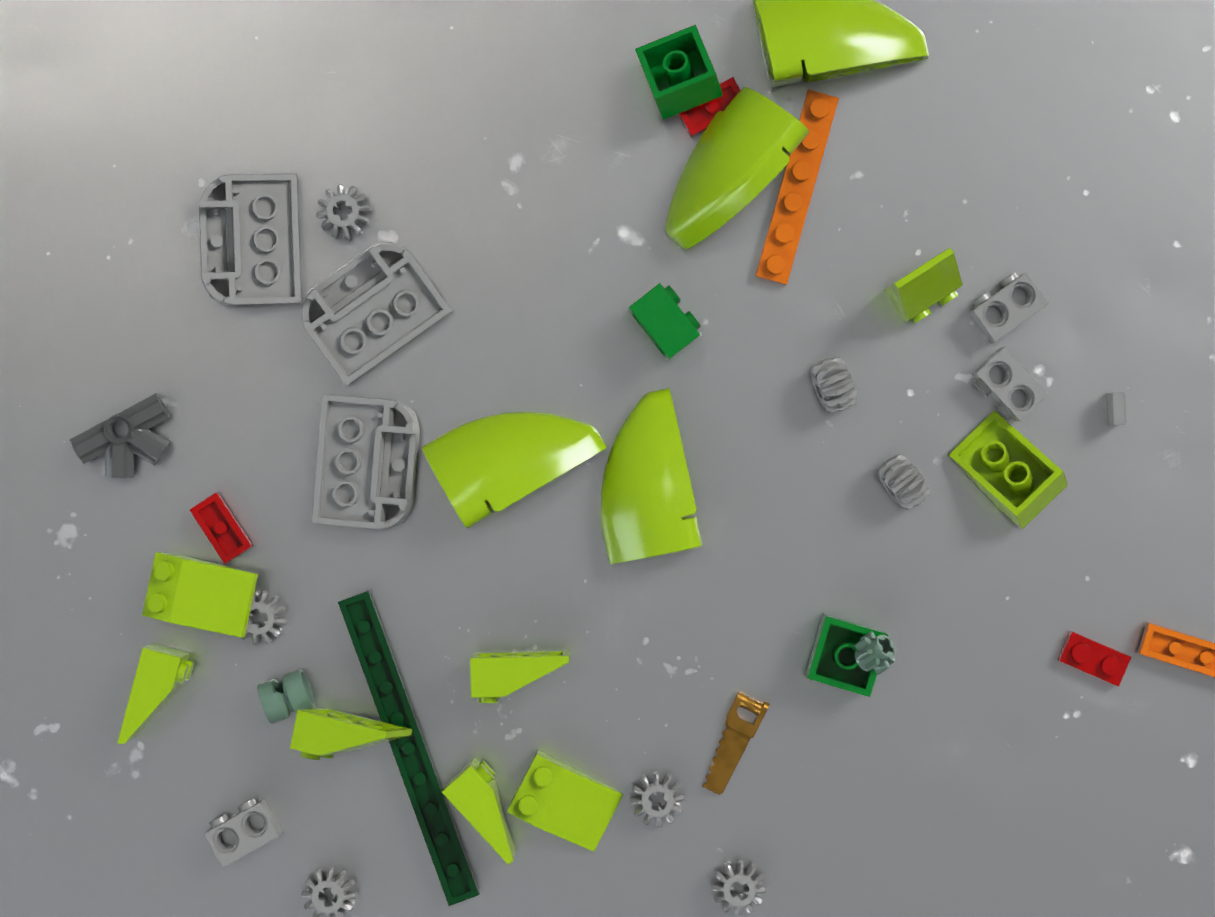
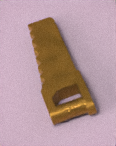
(734, 741)

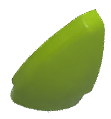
(833, 38)
(731, 165)
(506, 458)
(648, 486)

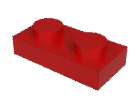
(699, 117)
(221, 527)
(1094, 658)

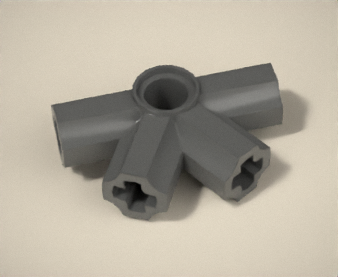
(121, 450)

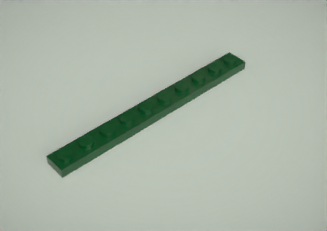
(410, 751)

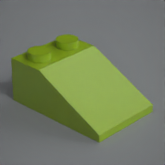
(926, 286)
(1009, 469)
(199, 594)
(505, 672)
(156, 680)
(331, 732)
(479, 801)
(564, 801)

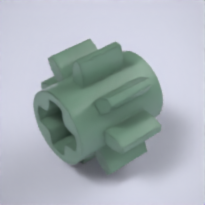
(875, 653)

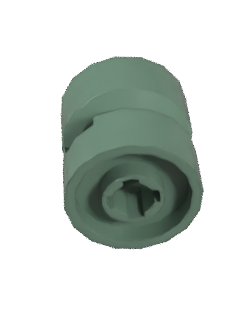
(285, 696)

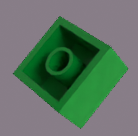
(679, 72)
(665, 321)
(833, 656)

